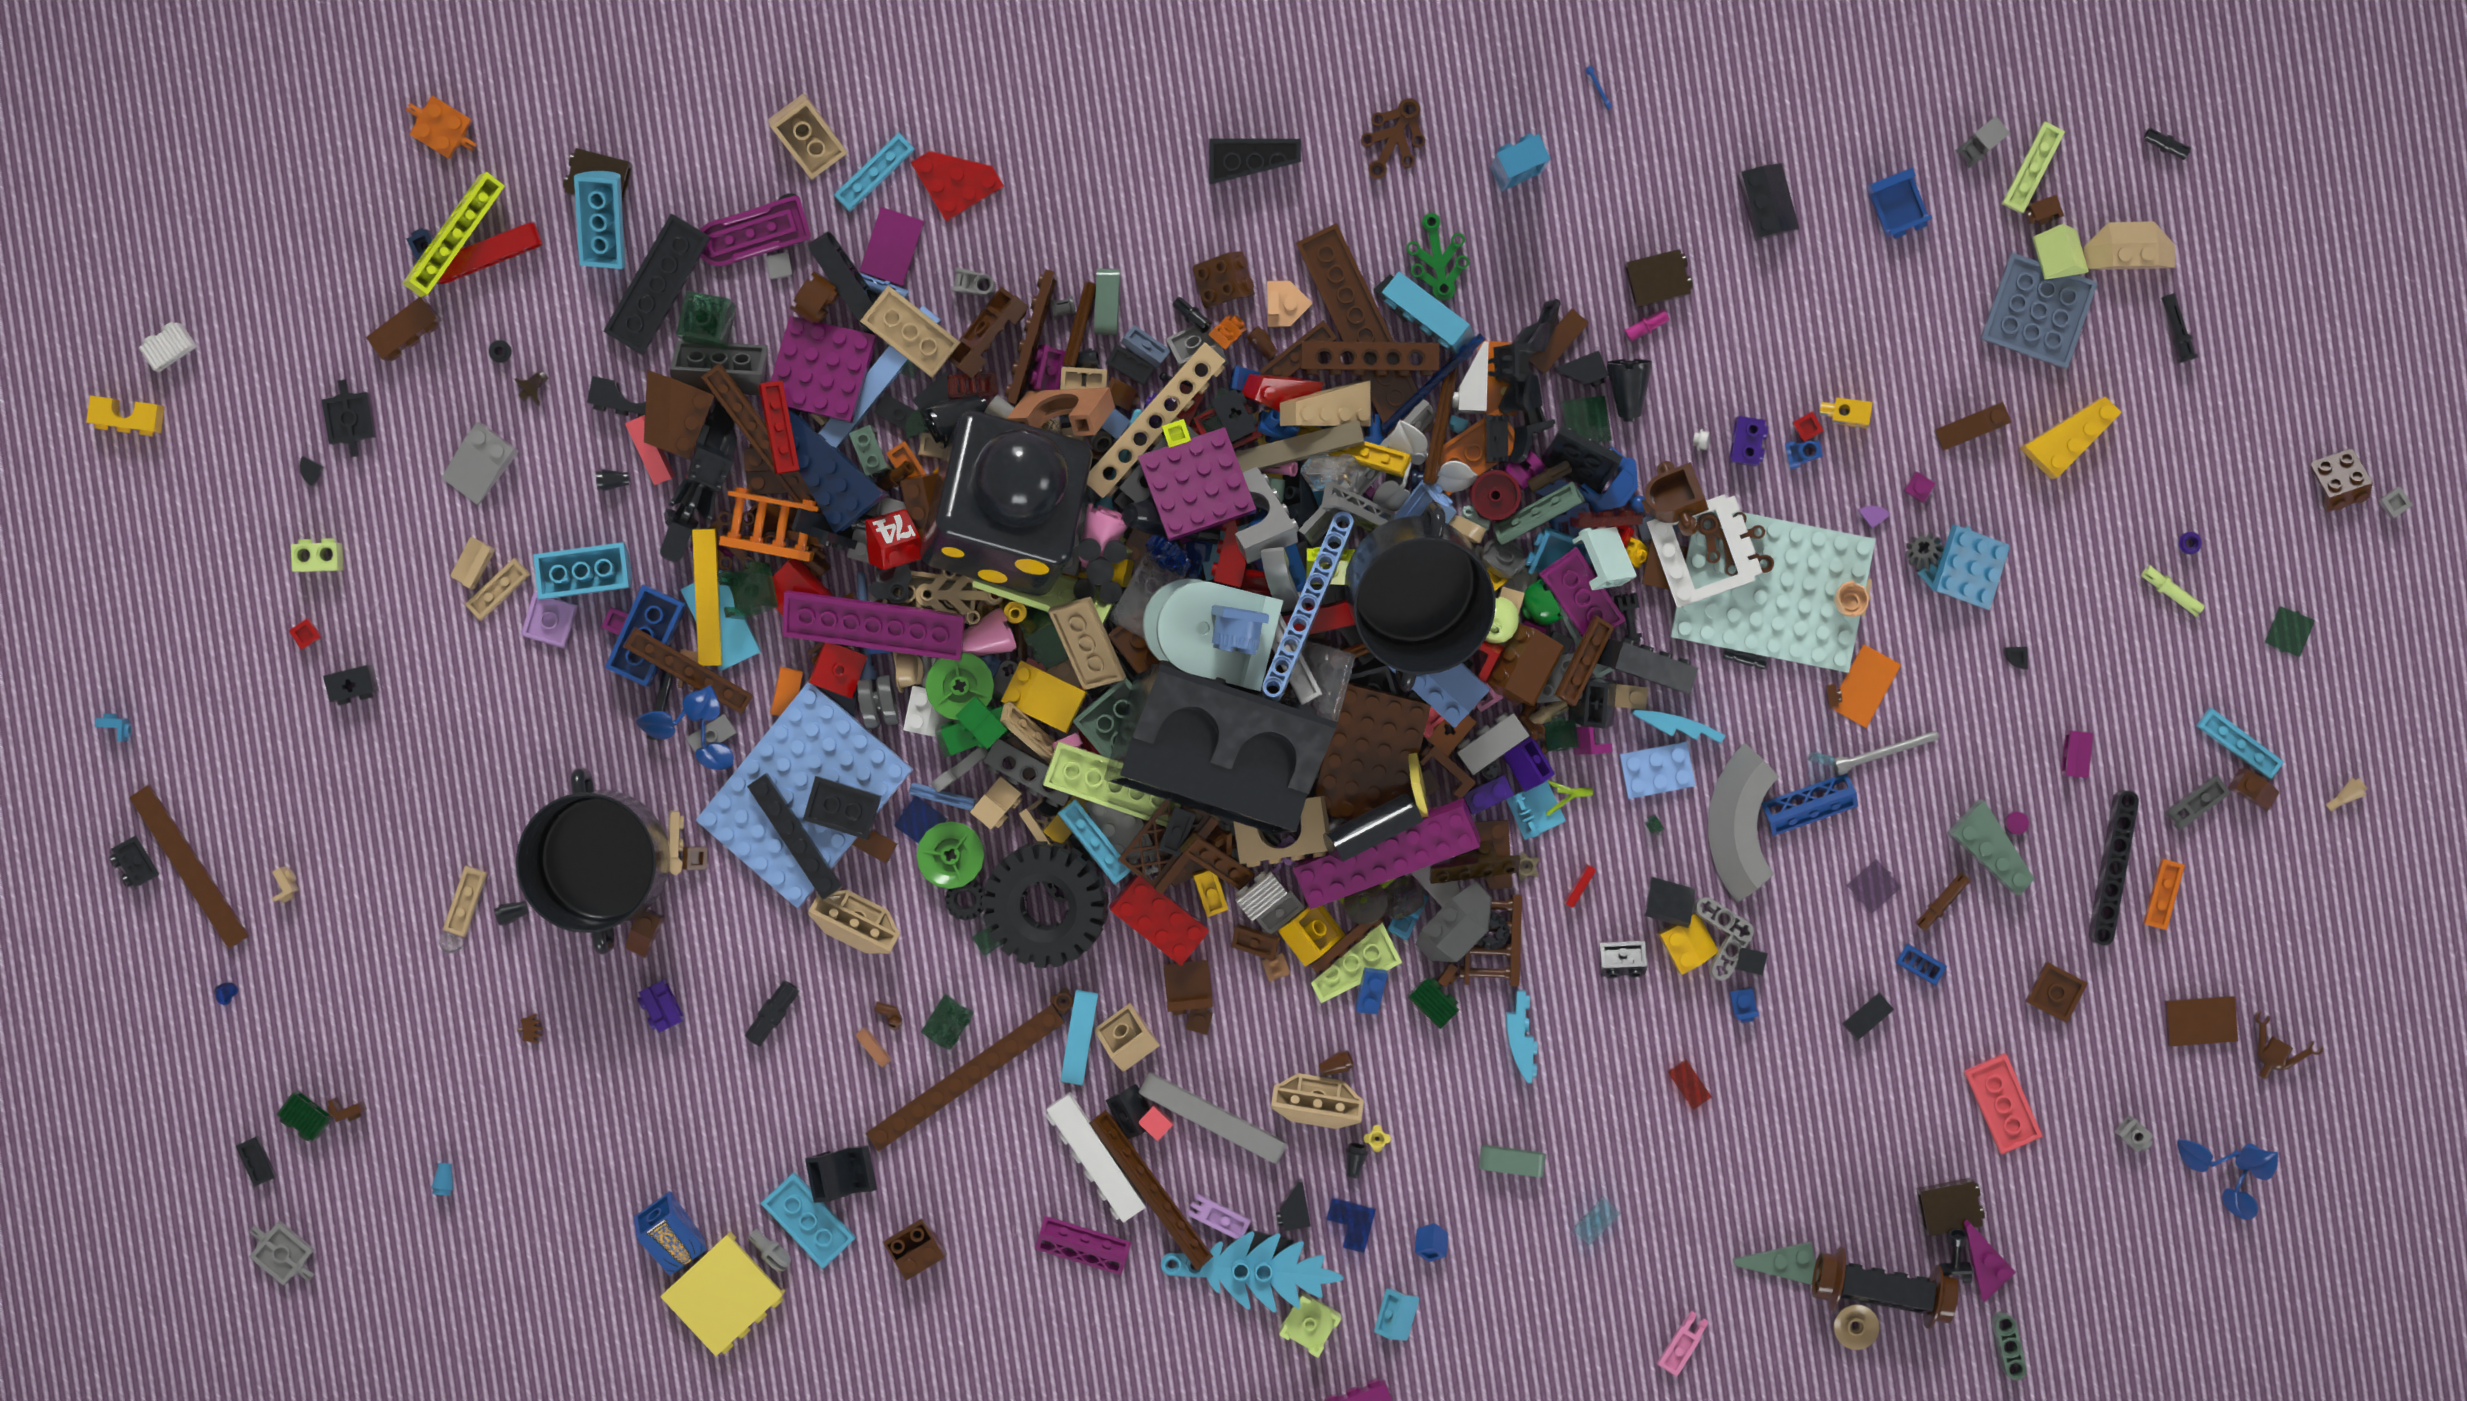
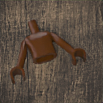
(2276, 1052)

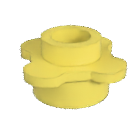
(1383, 1138)

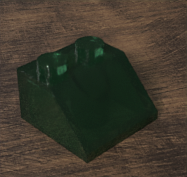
(1587, 417)

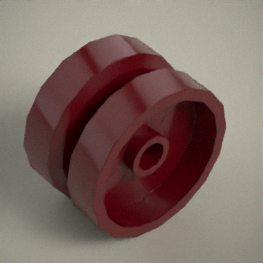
(1504, 485)

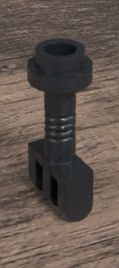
(1626, 604)

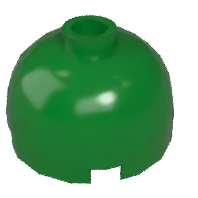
(1540, 605)

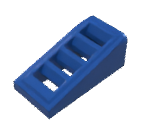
(1939, 973)

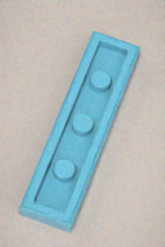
(874, 172)
(2240, 743)
(1093, 841)

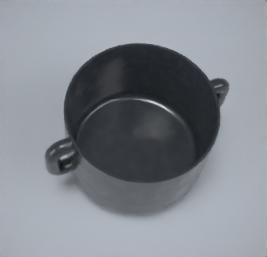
(1419, 595)
(592, 860)

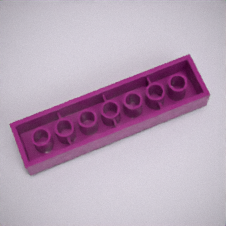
(1439, 837)

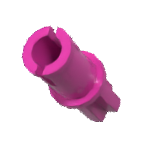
(1646, 325)

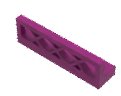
(1084, 1242)

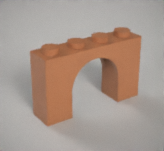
(1086, 408)

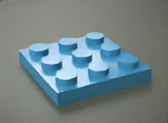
(1970, 567)

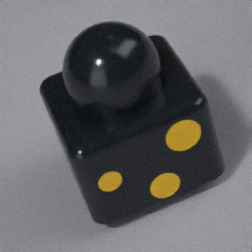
(1006, 503)

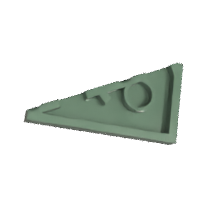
(1789, 1262)

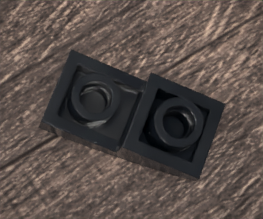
(1868, 1016)

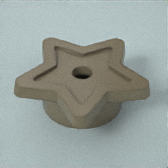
(1531, 870)

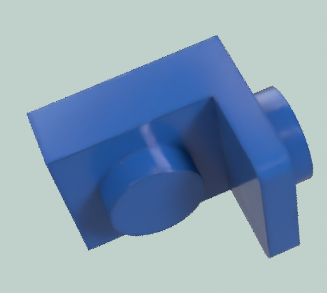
(1743, 1004)

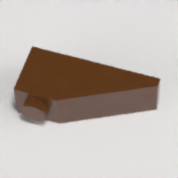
(1972, 426)

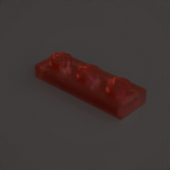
(1606, 518)

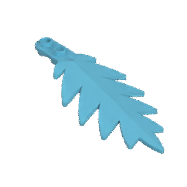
(1257, 1270)

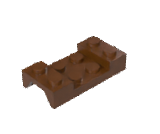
(984, 328)

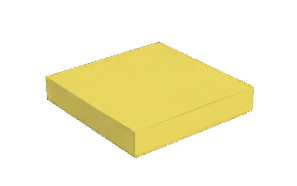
(1418, 784)

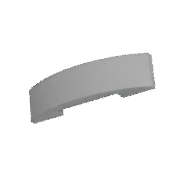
(1279, 578)

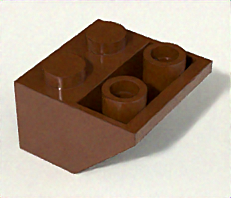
(915, 1248)

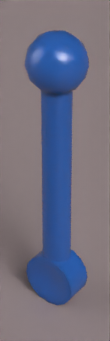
(1590, 71)

